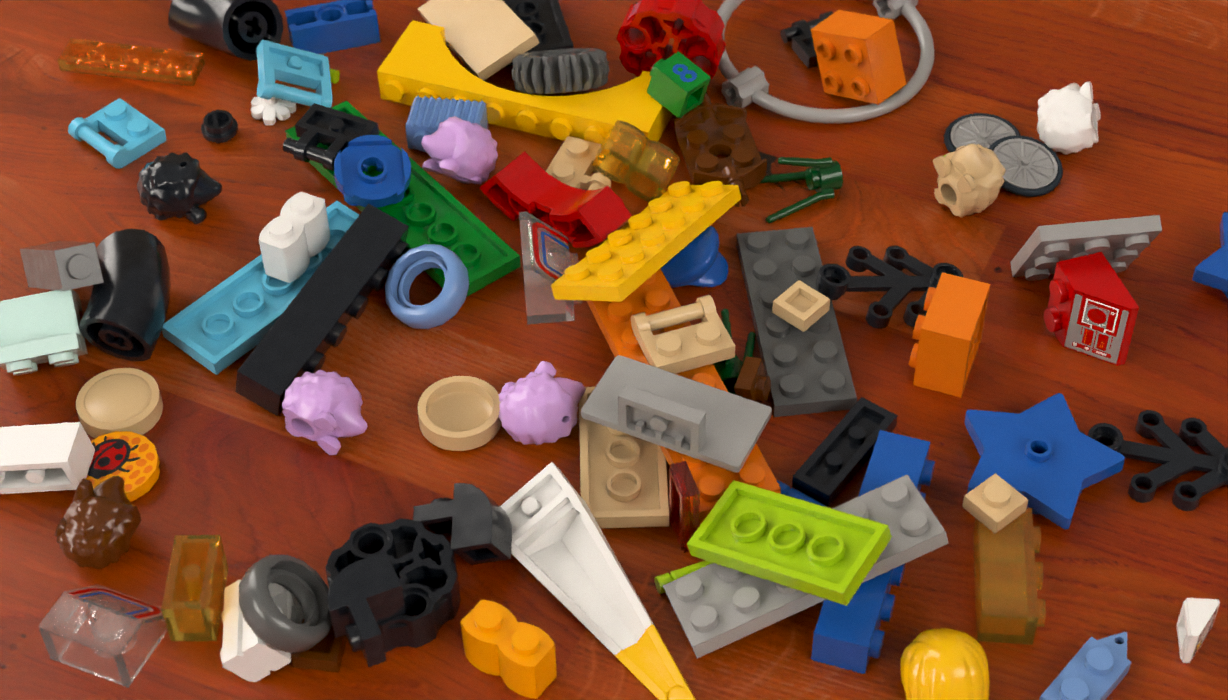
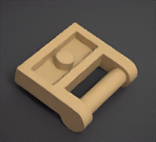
(687, 346)

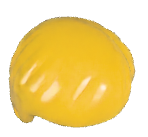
(944, 667)

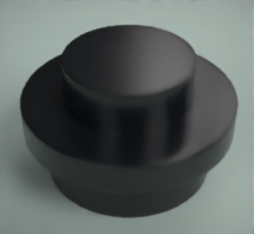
(219, 126)

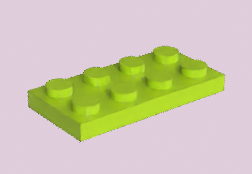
(790, 541)

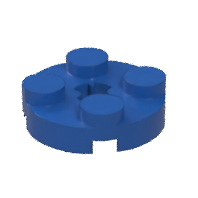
(378, 190)

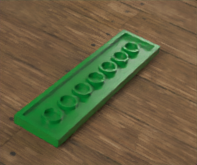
(439, 219)

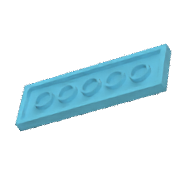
(244, 306)

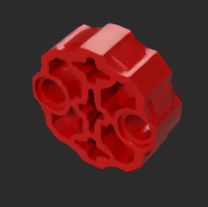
(652, 24)

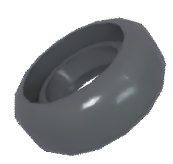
(266, 618)

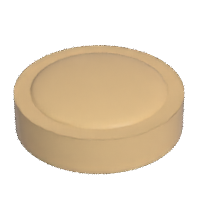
(119, 402)
(459, 413)

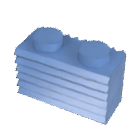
(429, 113)

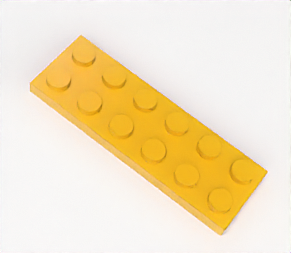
(646, 242)

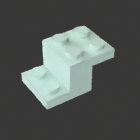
(40, 331)

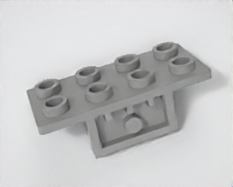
(677, 413)

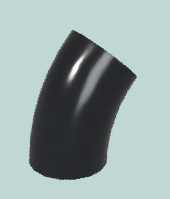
(228, 24)
(134, 299)

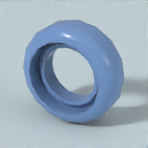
(448, 301)

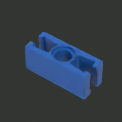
(333, 26)

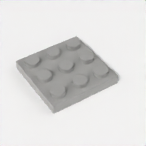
(1118, 240)

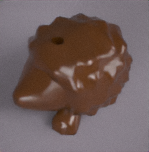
(98, 524)

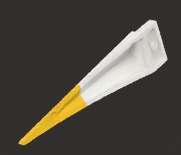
(572, 558)

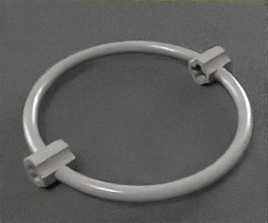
(751, 85)

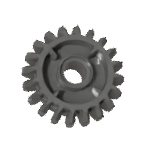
(560, 70)

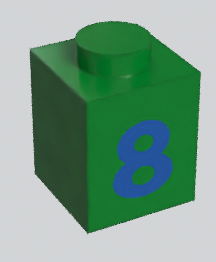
(678, 84)

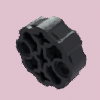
(424, 569)

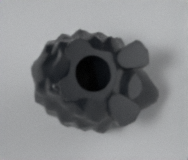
(176, 187)

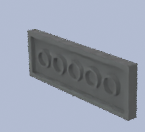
(806, 367)

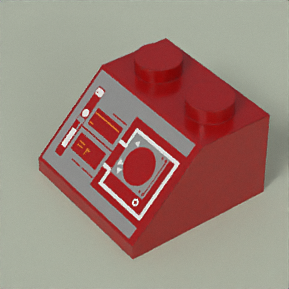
(1091, 309)

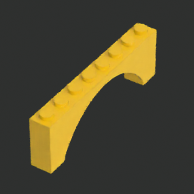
(425, 67)

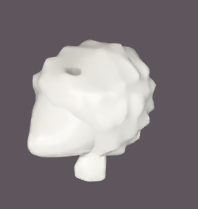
(1068, 118)

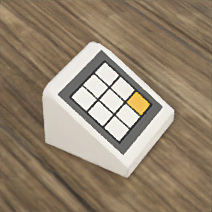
(1194, 625)

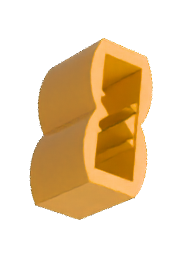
(509, 649)

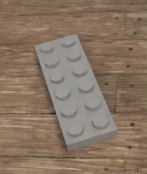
(727, 605)

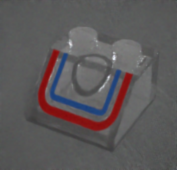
(544, 261)
(103, 632)

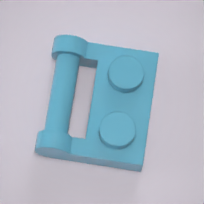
(293, 67)
(125, 126)

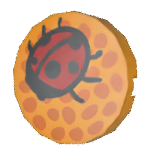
(128, 457)

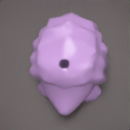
(460, 151)
(540, 406)
(323, 409)

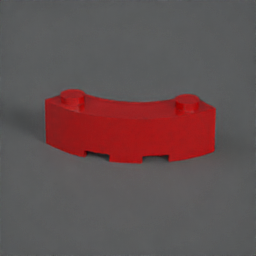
(576, 213)

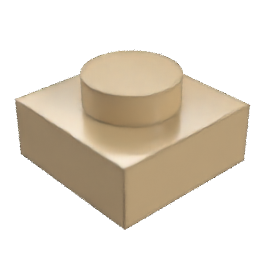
(801, 305)
(995, 503)

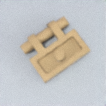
(574, 165)

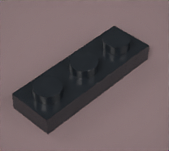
(843, 452)

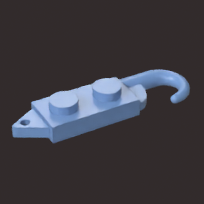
(1092, 671)

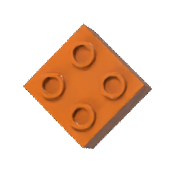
(858, 56)
(949, 334)

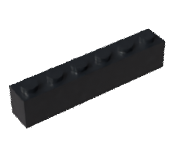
(323, 308)

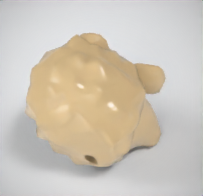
(968, 179)

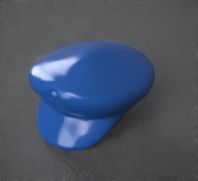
(698, 263)

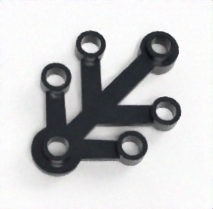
(835, 281)
(1174, 455)

